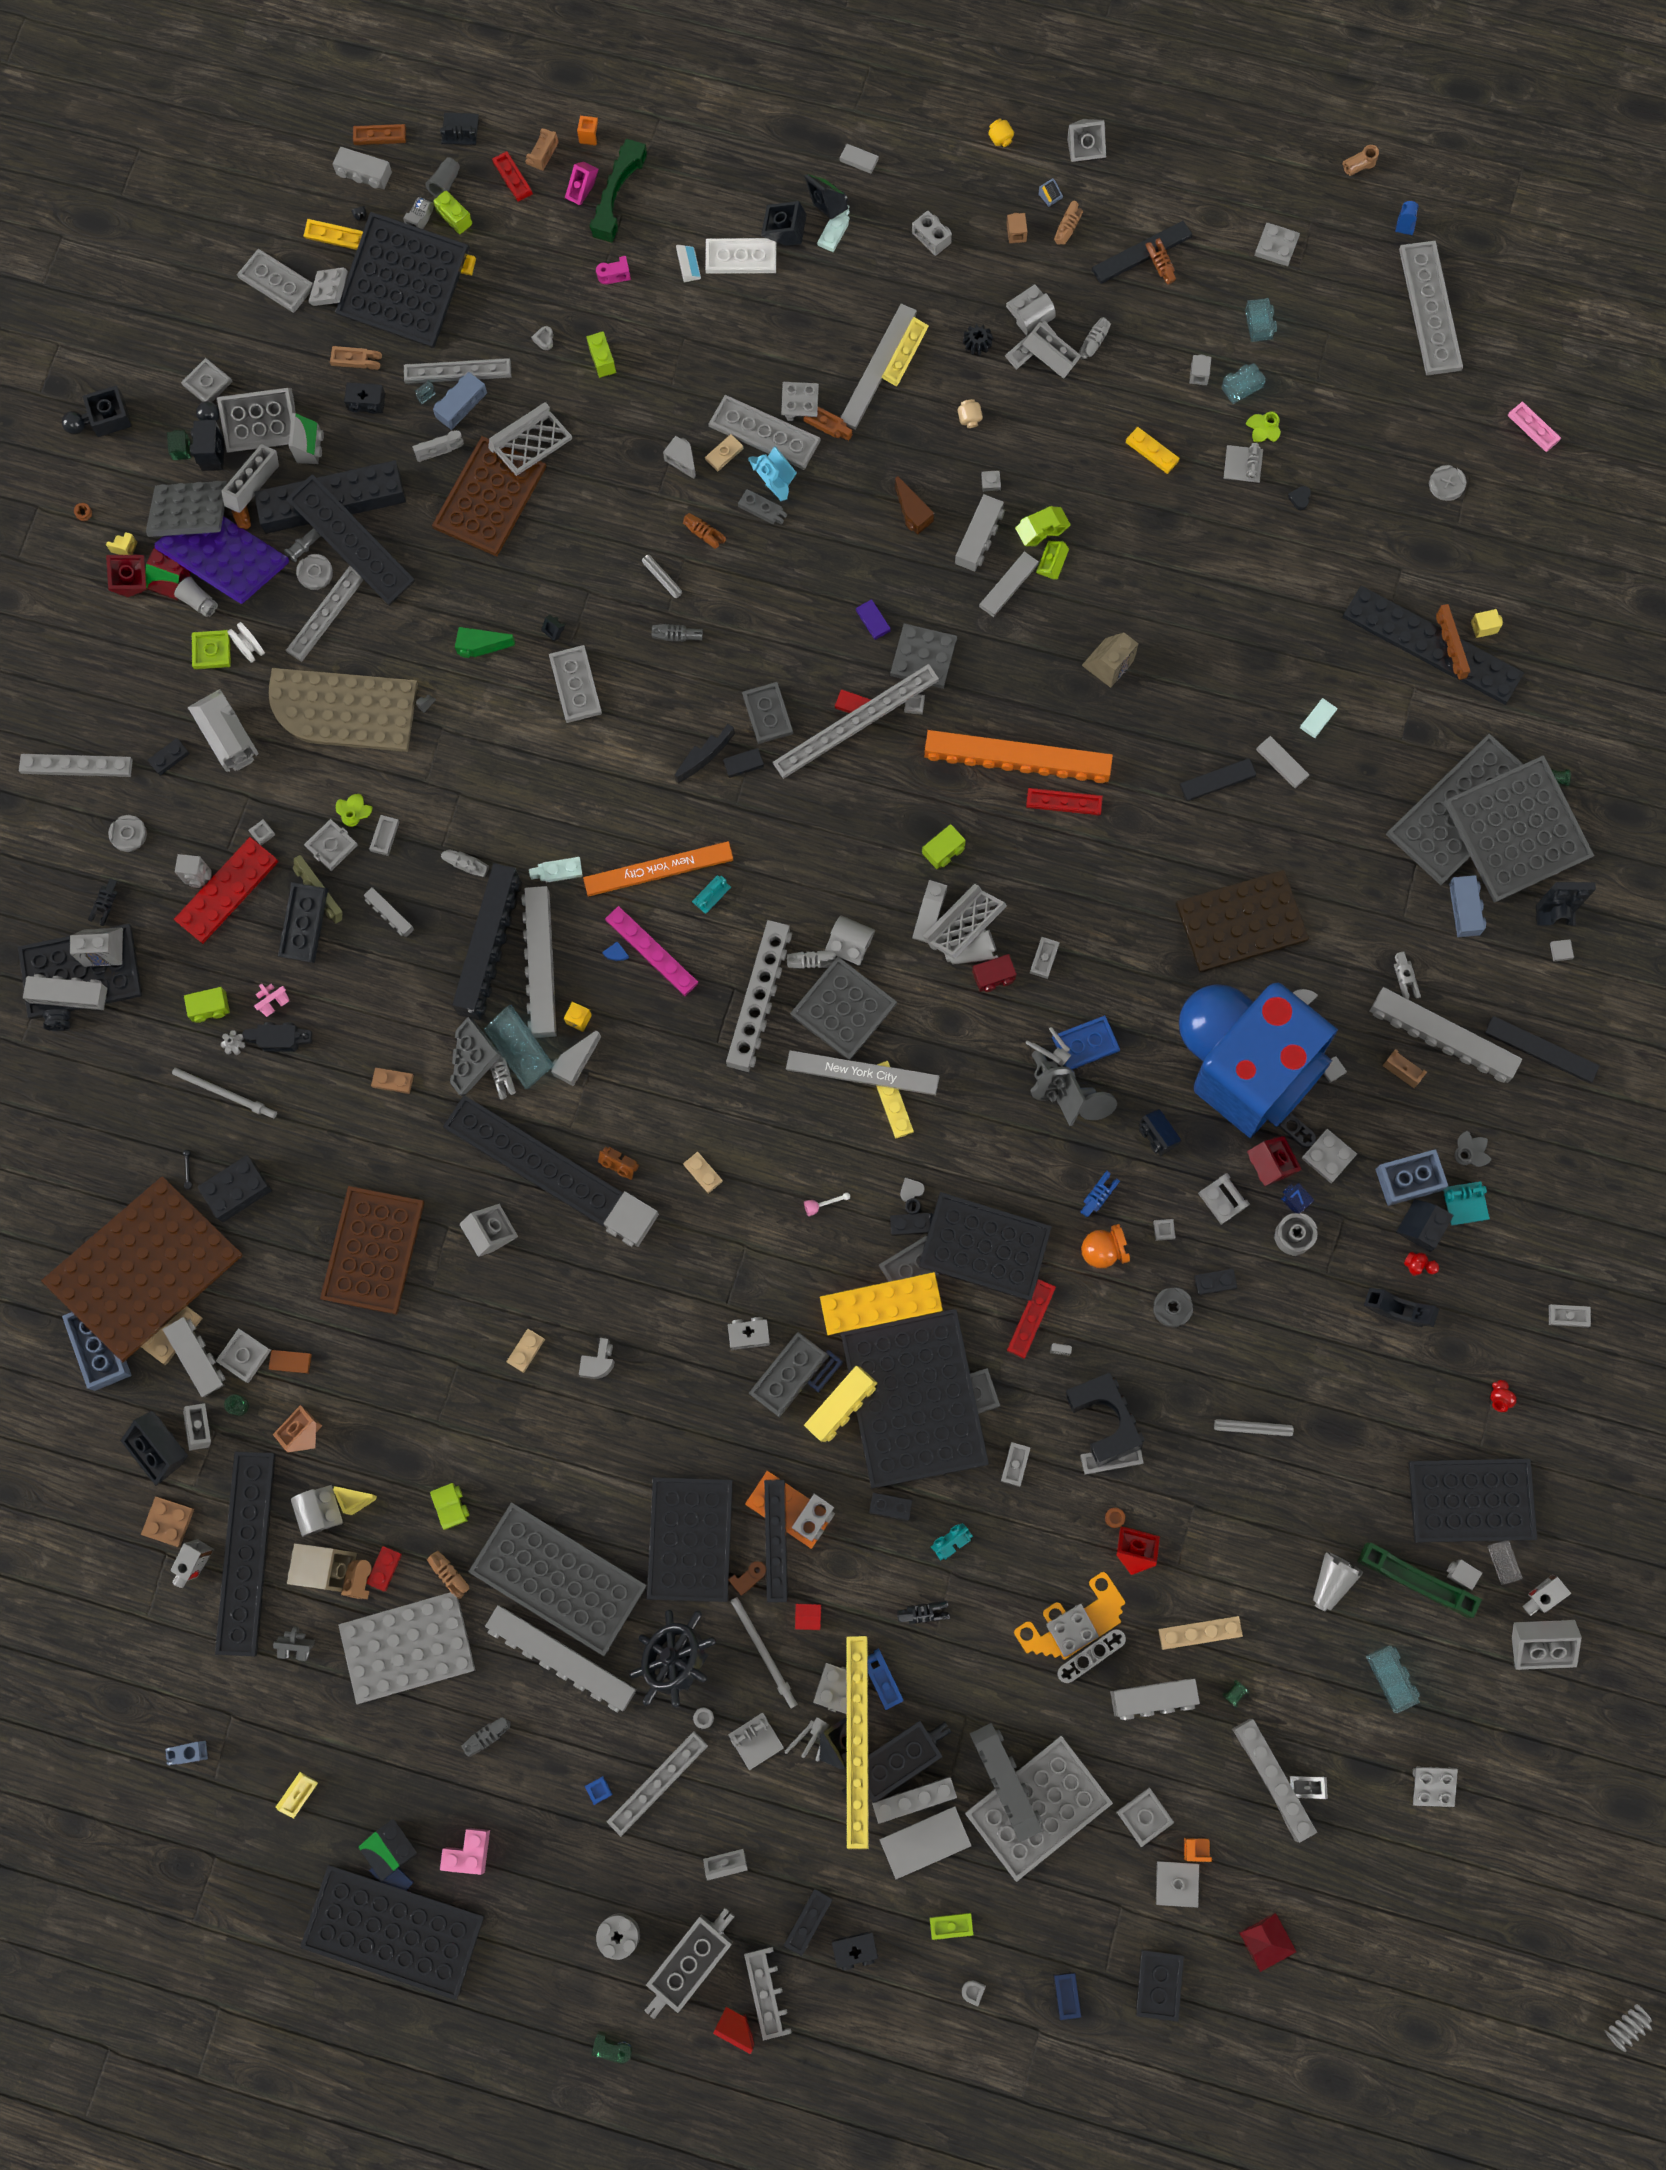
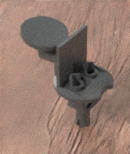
(1061, 1085)

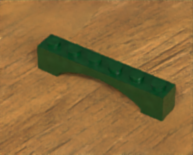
(631, 157)
(1419, 1581)

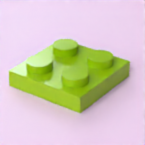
(210, 649)

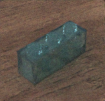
(1393, 1678)

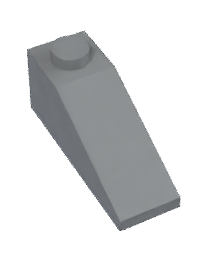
(930, 909)
(572, 1062)

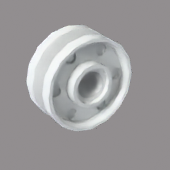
(246, 642)

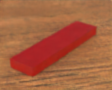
(1064, 801)
(1031, 1319)

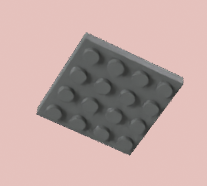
(186, 509)
(843, 1008)

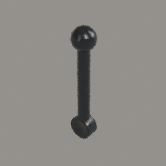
(188, 1185)

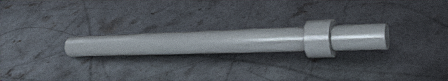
(256, 1107)
(783, 1687)

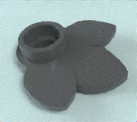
(1473, 1149)

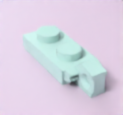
(834, 231)
(557, 870)

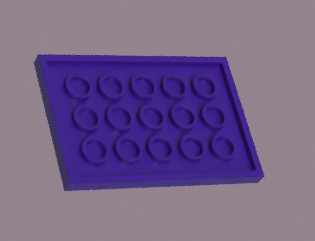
(226, 559)

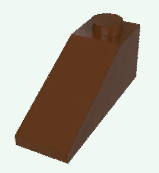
(915, 511)

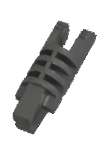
(486, 1736)

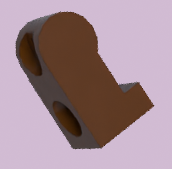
(750, 1578)

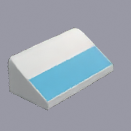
(688, 263)

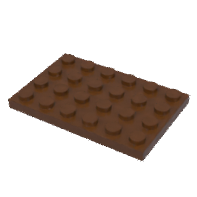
(487, 499)
(372, 1250)

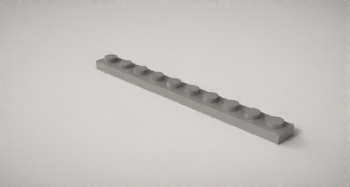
(855, 721)

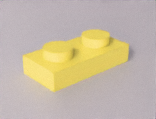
(296, 1795)

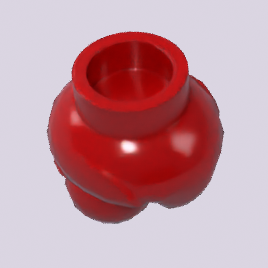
(1418, 1262)
(1502, 1397)

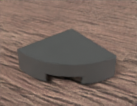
(424, 703)

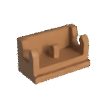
(543, 149)
(1404, 1069)

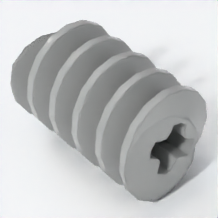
(1630, 2027)

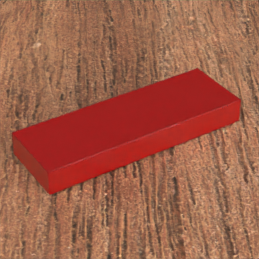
(512, 176)

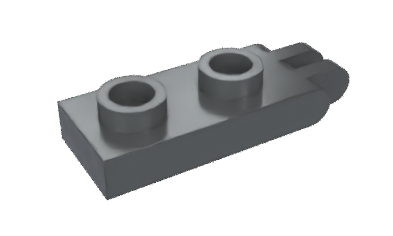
(762, 507)

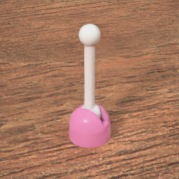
(812, 1206)

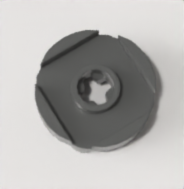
(1173, 1318)

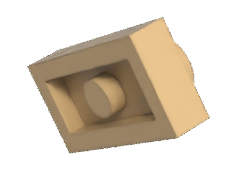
(702, 1172)
(525, 1350)

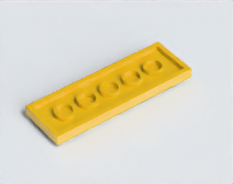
(881, 1303)

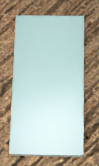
(1318, 718)

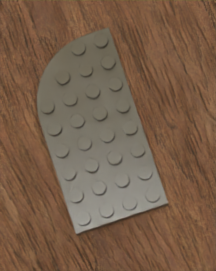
(344, 708)

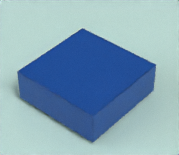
(598, 1790)

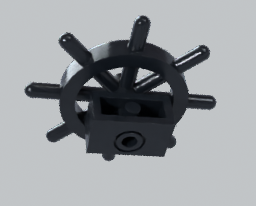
(678, 1661)

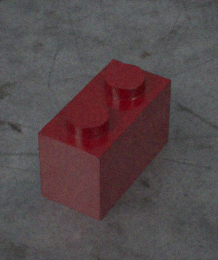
(994, 973)

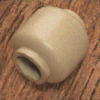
(970, 413)

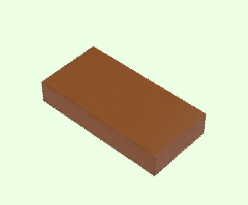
(290, 1361)

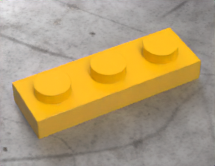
(1152, 450)

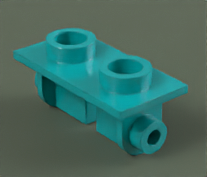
(711, 894)
(958, 1535)

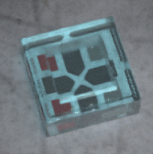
(425, 392)

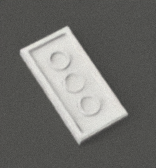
(740, 255)

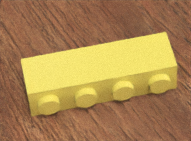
(841, 1404)

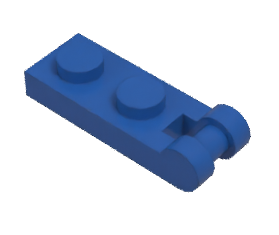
(883, 1681)

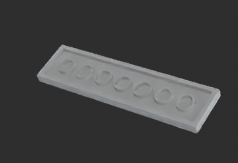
(1431, 308)

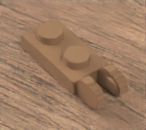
(354, 357)

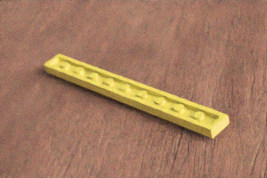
(857, 1743)

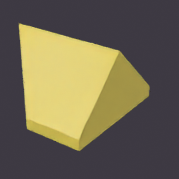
(351, 1500)

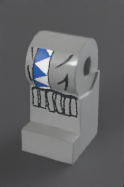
(419, 213)

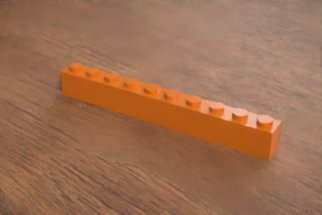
(1018, 756)

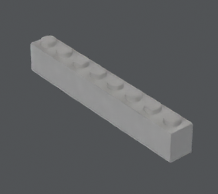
(540, 962)
(1445, 1035)
(560, 1658)

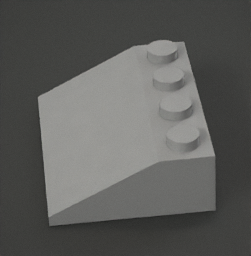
(256, 419)

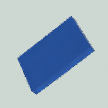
(1088, 1042)

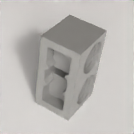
(929, 235)
(809, 1515)

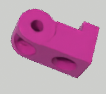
(613, 272)

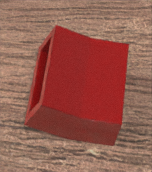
(808, 1617)

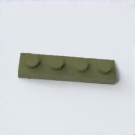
(309, 878)

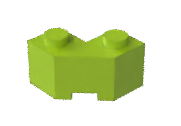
(1044, 523)

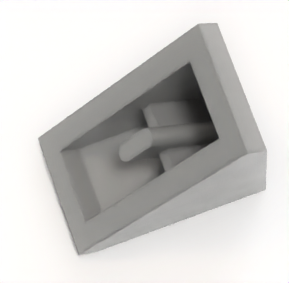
(1309, 1786)

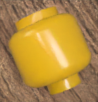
(1001, 133)

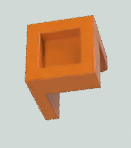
(587, 130)
(1197, 1850)

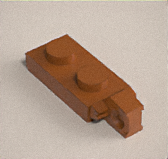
(829, 424)

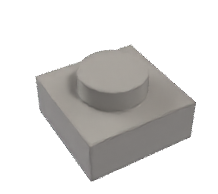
(991, 481)

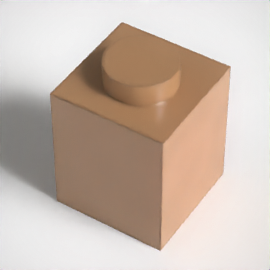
(1017, 228)

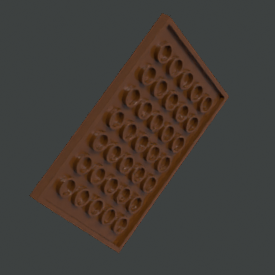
(141, 1269)

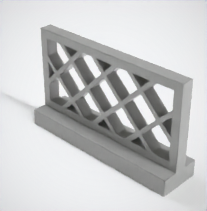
(518, 430)
(958, 915)

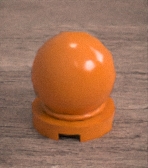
(1104, 1247)

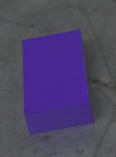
(873, 619)

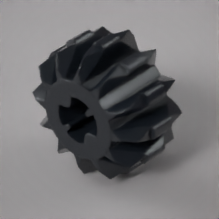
(978, 339)

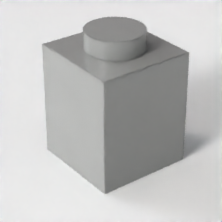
(1200, 369)
(1463, 1574)

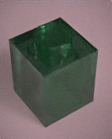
(178, 445)

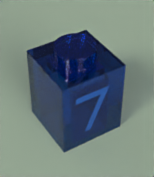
(1297, 1198)

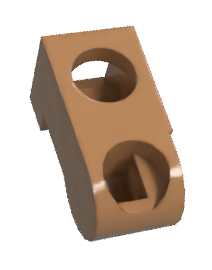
(356, 1579)

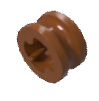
(80, 506)

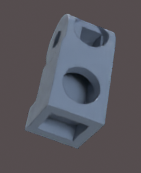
(186, 1753)

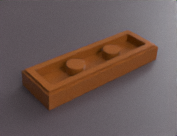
(379, 134)

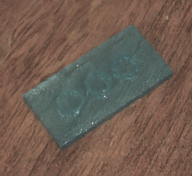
(518, 1047)

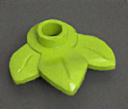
(1264, 429)
(353, 807)

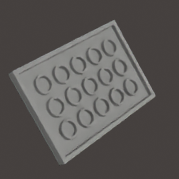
(406, 1647)
(1062, 1795)

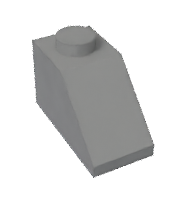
(680, 456)

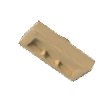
(724, 452)

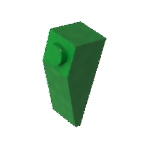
(480, 642)

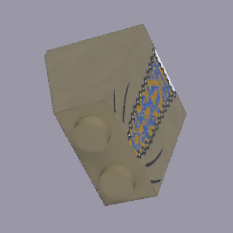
(1112, 658)

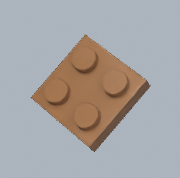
(167, 1521)

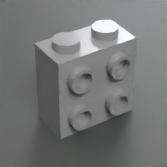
(630, 1219)

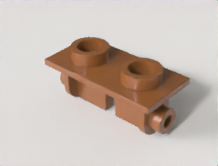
(610, 1159)

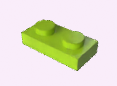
(951, 1926)

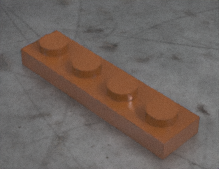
(1451, 636)

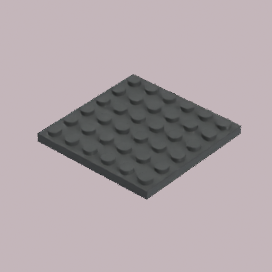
(1518, 828)

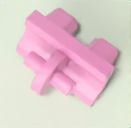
(264, 1005)

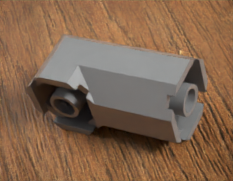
(223, 731)

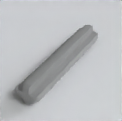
(662, 576)

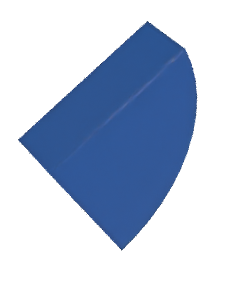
(615, 953)

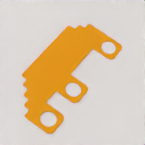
(1102, 1613)

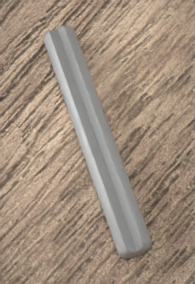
(1253, 1427)

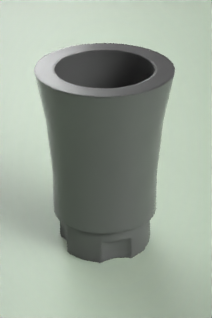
(443, 177)

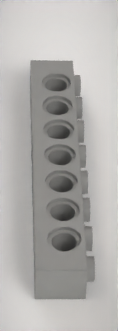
(772, 932)

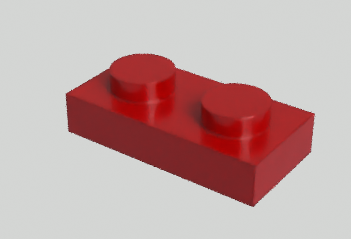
(384, 1569)

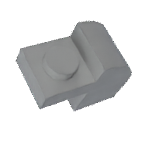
(597, 1366)

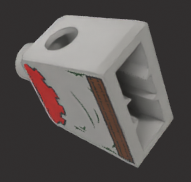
(190, 1561)
(1554, 1591)

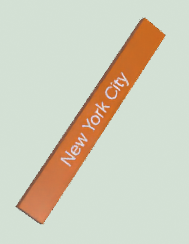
(658, 868)

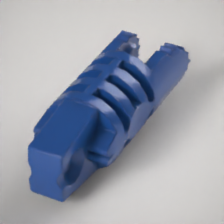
(1098, 1195)

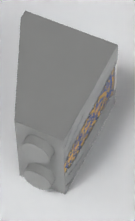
(97, 946)

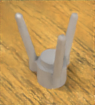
(1060, 1055)
(818, 1727)

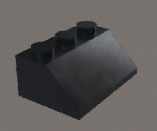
(153, 1447)

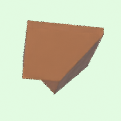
(298, 1431)

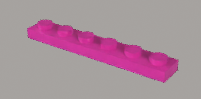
(651, 951)

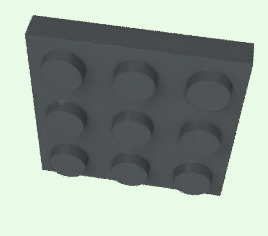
(923, 647)

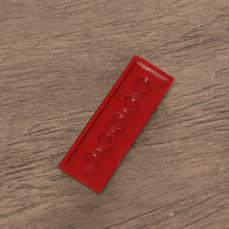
(226, 890)

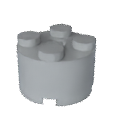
(1303, 1242)
(612, 1947)

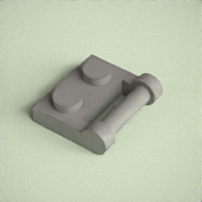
(1219, 1203)

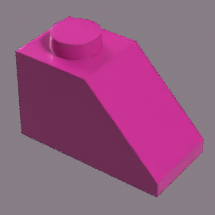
(581, 182)

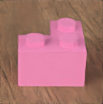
(470, 1858)

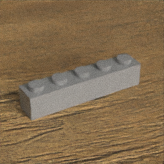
(388, 912)

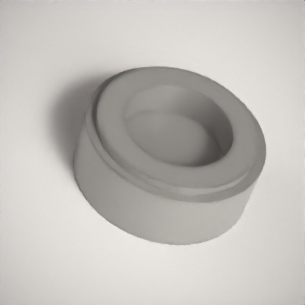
(703, 1718)

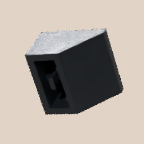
(1159, 1132)

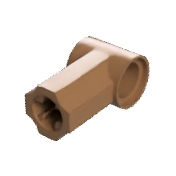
(1361, 160)

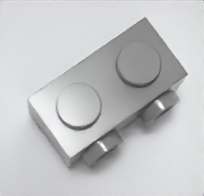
(192, 870)

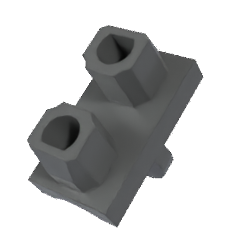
(293, 1641)

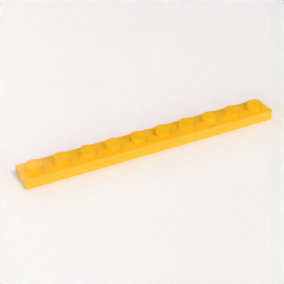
(351, 238)

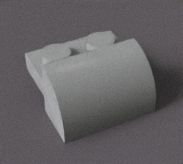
(1031, 308)
(850, 939)
(316, 1510)

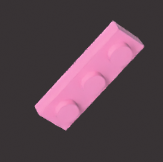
(1534, 426)

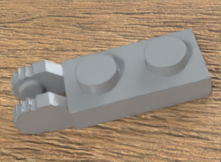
(438, 446)

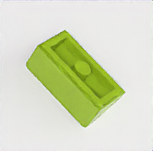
(1053, 559)

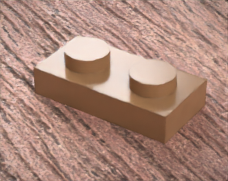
(392, 1080)

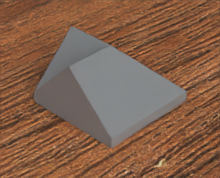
(1086, 140)

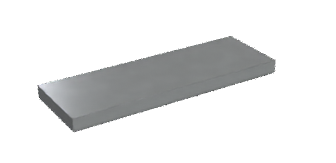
(764, 431)

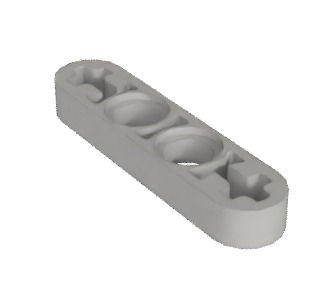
(1089, 1653)

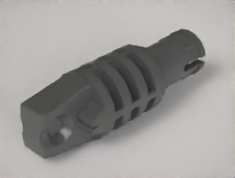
(676, 633)

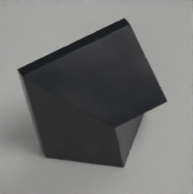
(834, 1745)

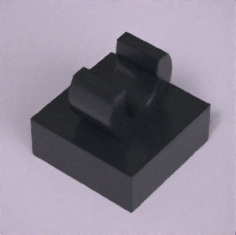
(552, 627)

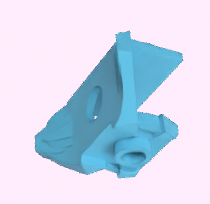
(775, 472)

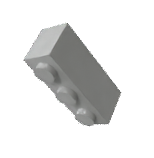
(362, 168)
(1051, 350)

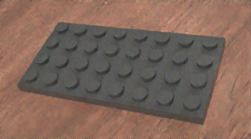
(1428, 830)
(557, 1579)

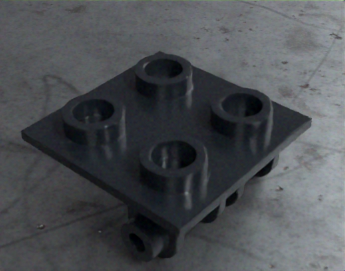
(459, 128)

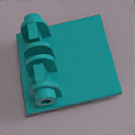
(1466, 1203)

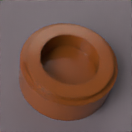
(1114, 1517)

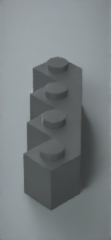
(1006, 1783)

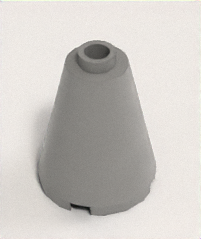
(980, 949)
(1334, 1581)

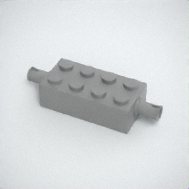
(689, 1963)

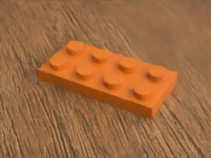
(794, 1506)

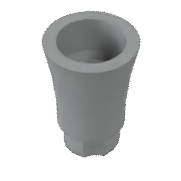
(194, 596)

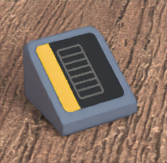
(1050, 192)

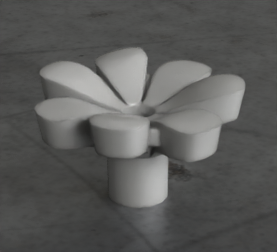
(232, 1042)

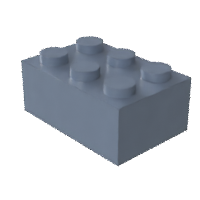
(1411, 1177)

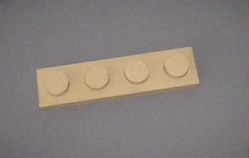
(1200, 1632)

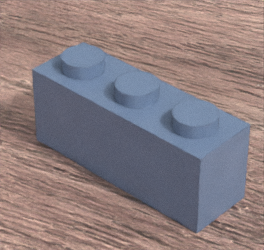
(459, 400)
(1467, 906)

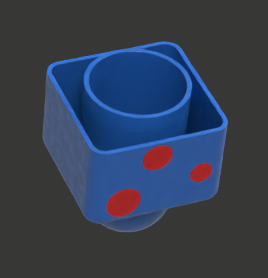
(1254, 1053)

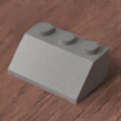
(1546, 1644)

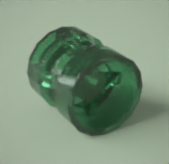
(240, 1406)

